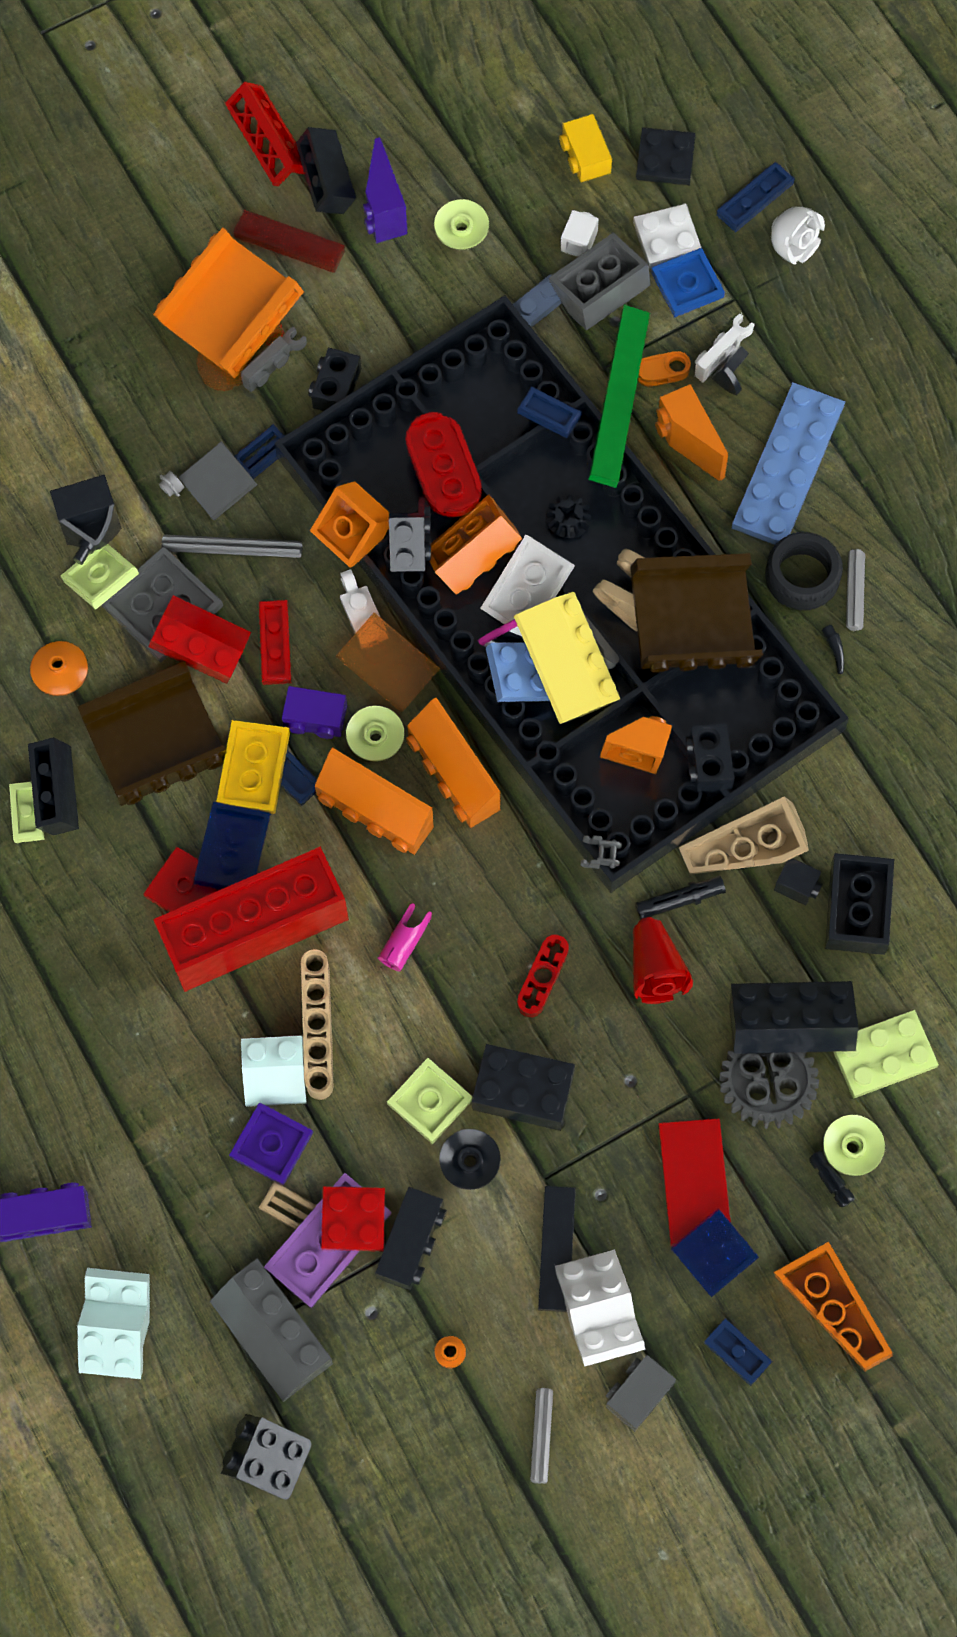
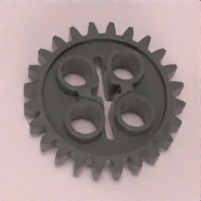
(741, 1084)

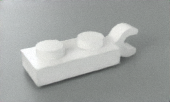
(723, 346)
(356, 602)

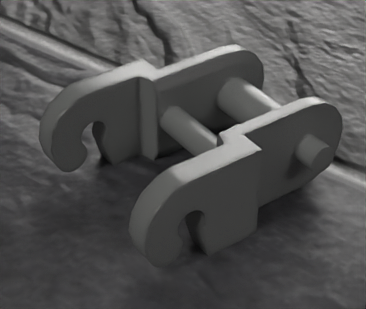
(613, 845)

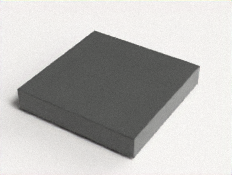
(217, 481)

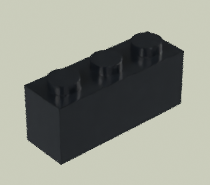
(325, 170)
(53, 786)
(411, 1239)

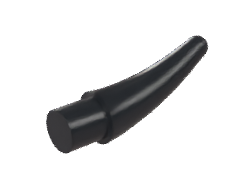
(836, 646)

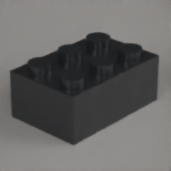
(859, 904)
(523, 1087)

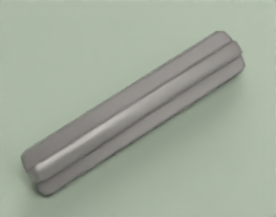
(855, 590)
(541, 1435)

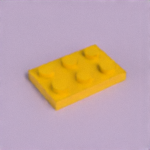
(253, 766)

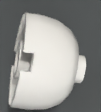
(796, 233)

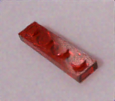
(289, 241)

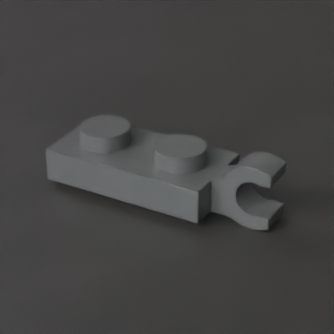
(271, 358)

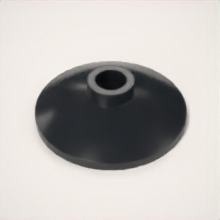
(470, 1144)

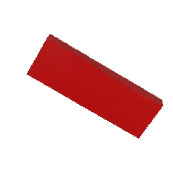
(275, 642)

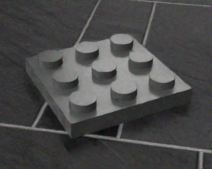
(146, 597)

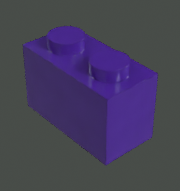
(314, 712)

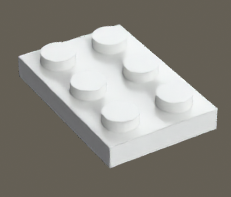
(528, 580)

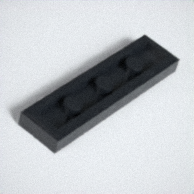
(556, 1245)

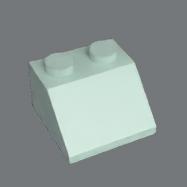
(273, 1070)

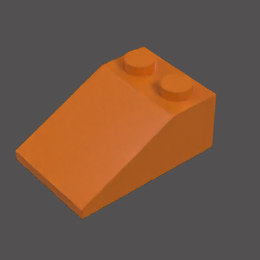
(690, 431)

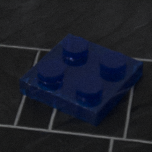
(714, 1252)

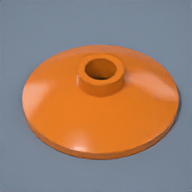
(63, 679)

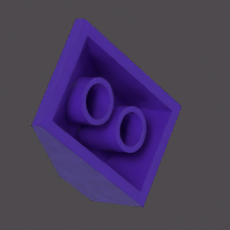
(384, 202)

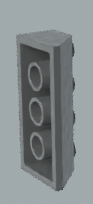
(270, 1330)

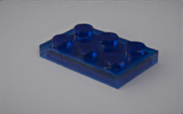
(231, 845)

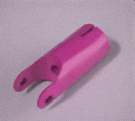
(403, 941)

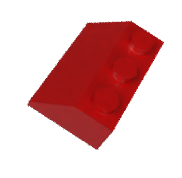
(199, 639)

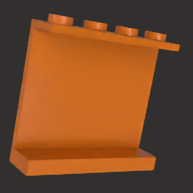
(227, 303)

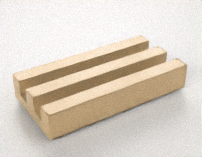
(288, 1193)

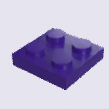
(271, 1144)

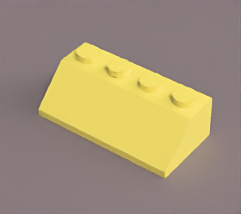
(567, 657)

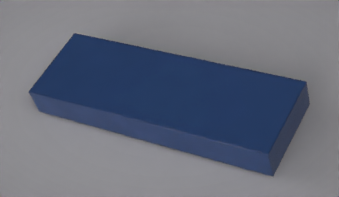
(755, 196)

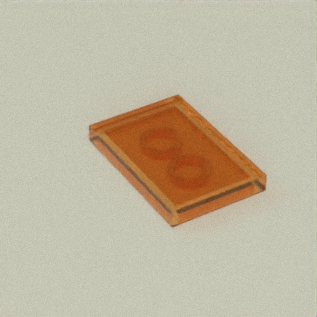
(387, 662)

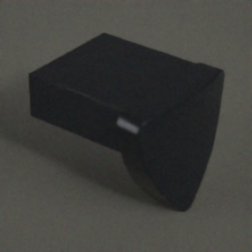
(724, 375)

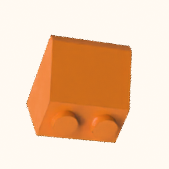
(351, 523)
(638, 744)

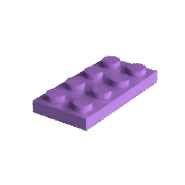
(302, 1263)

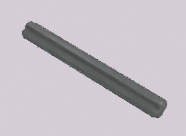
(232, 546)

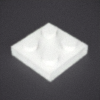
(666, 234)

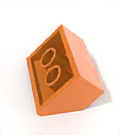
(473, 545)

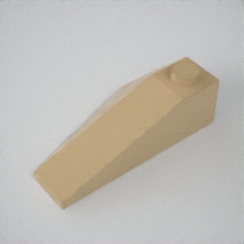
(757, 839)

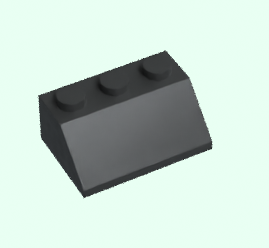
(600, 281)

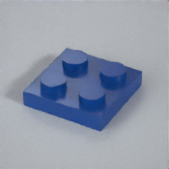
(687, 282)

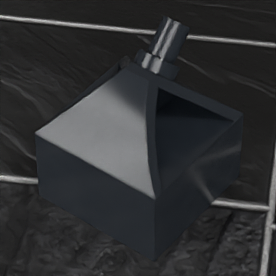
(86, 515)

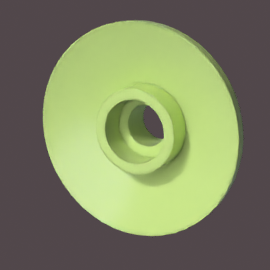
(461, 214)
(375, 721)
(864, 1135)

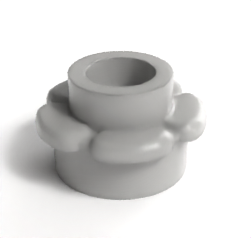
(171, 484)

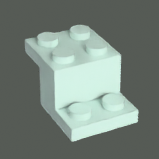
(113, 1323)

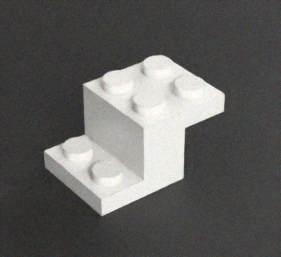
(599, 1307)

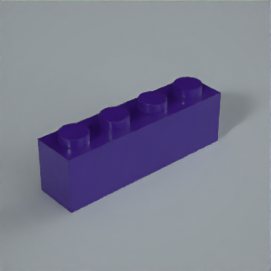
(44, 1212)

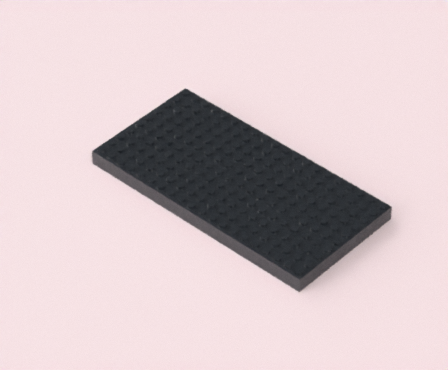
(479, 379)

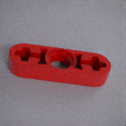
(526, 991)

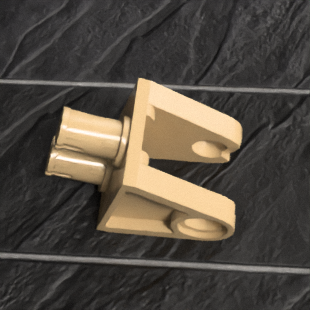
(616, 598)

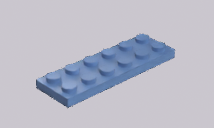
(788, 464)

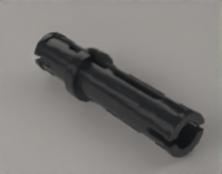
(681, 897)

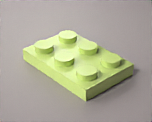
(887, 1055)

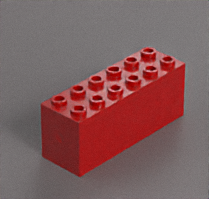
(252, 918)

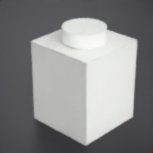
(579, 233)

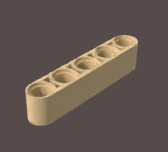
(317, 1010)

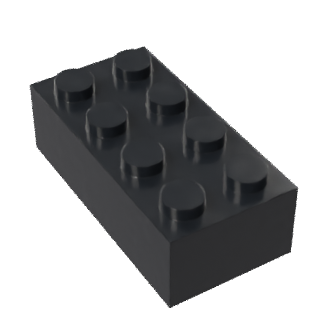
(793, 1017)

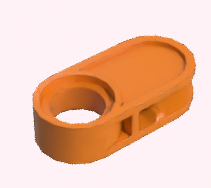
(656, 369)

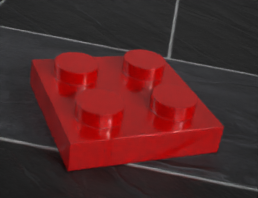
(353, 1219)

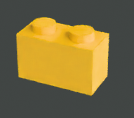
(586, 148)

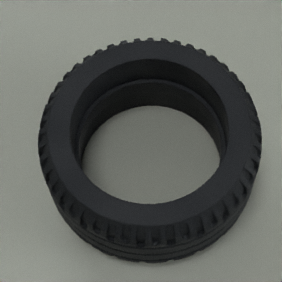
(803, 544)

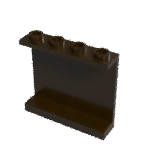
(693, 612)
(152, 734)

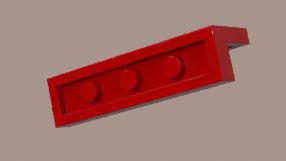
(268, 126)

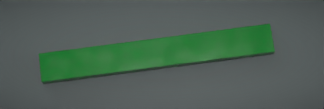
(619, 396)

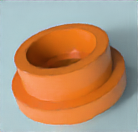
(457, 1359)

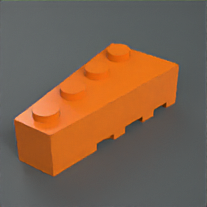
(832, 1299)

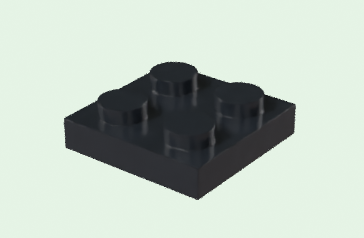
(665, 156)

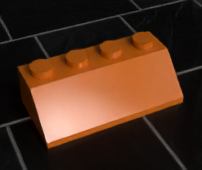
(453, 764)
(374, 802)

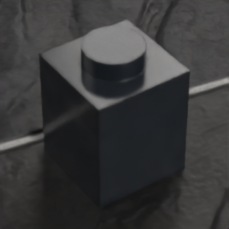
(799, 881)

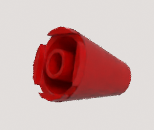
(657, 964)

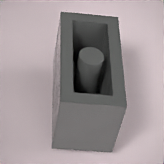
(640, 1392)

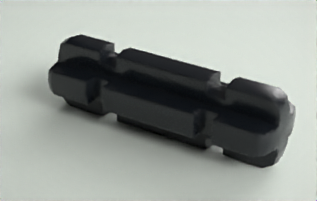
(831, 1179)

